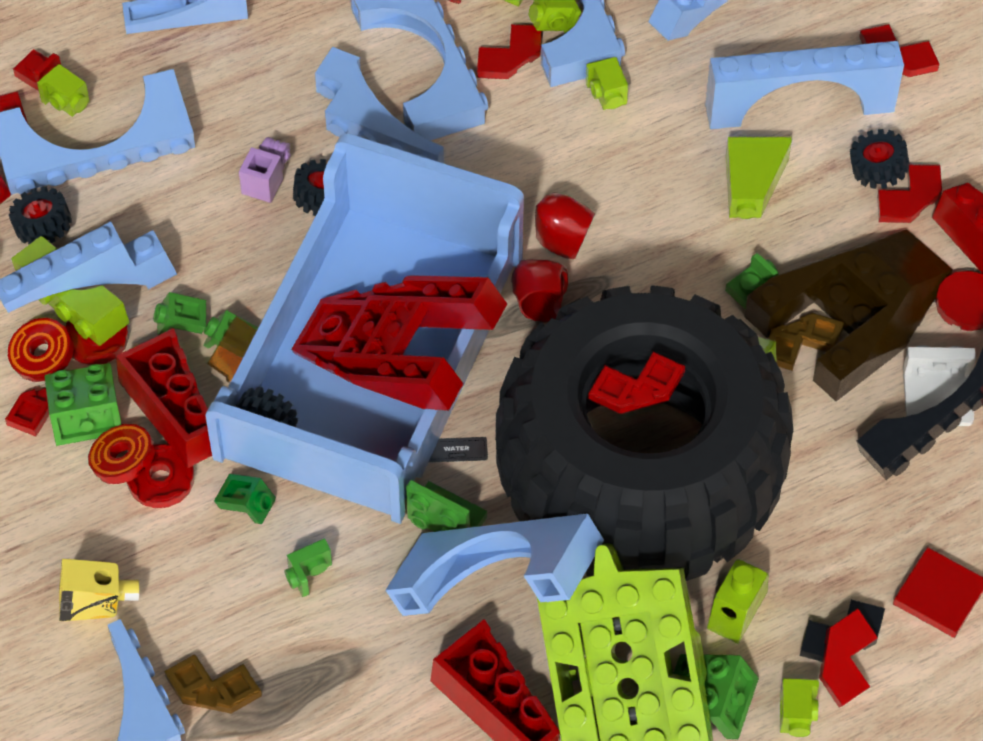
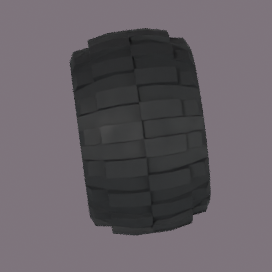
(651, 506)

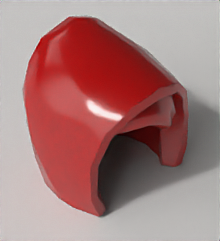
(562, 224)
(539, 288)

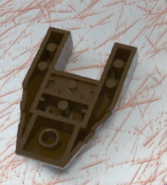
(872, 288)

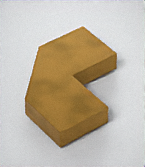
(811, 331)
(223, 694)

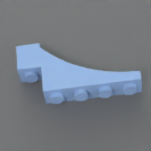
(168, 14)
(678, 17)
(359, 112)
(86, 262)
(144, 703)

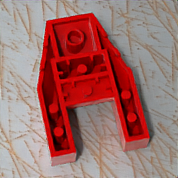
(368, 333)

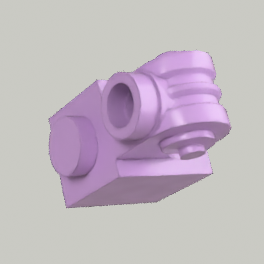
(263, 169)

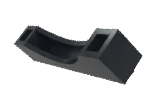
(898, 440)

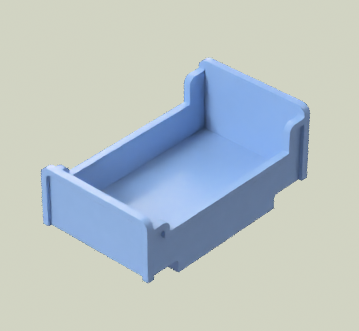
(378, 223)

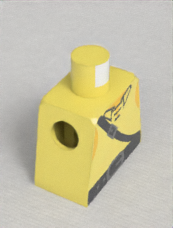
(92, 590)

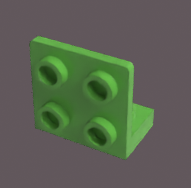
(82, 403)
(441, 509)
(728, 690)

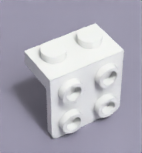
(934, 375)

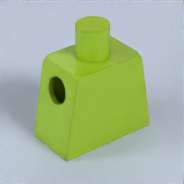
(743, 593)

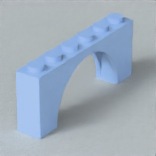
(587, 42)
(742, 80)
(453, 99)
(159, 131)
(557, 550)

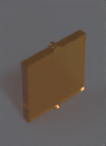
(232, 348)

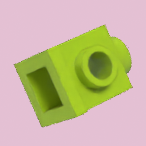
(554, 15)
(607, 83)
(63, 90)
(798, 706)

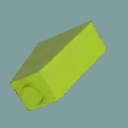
(753, 172)

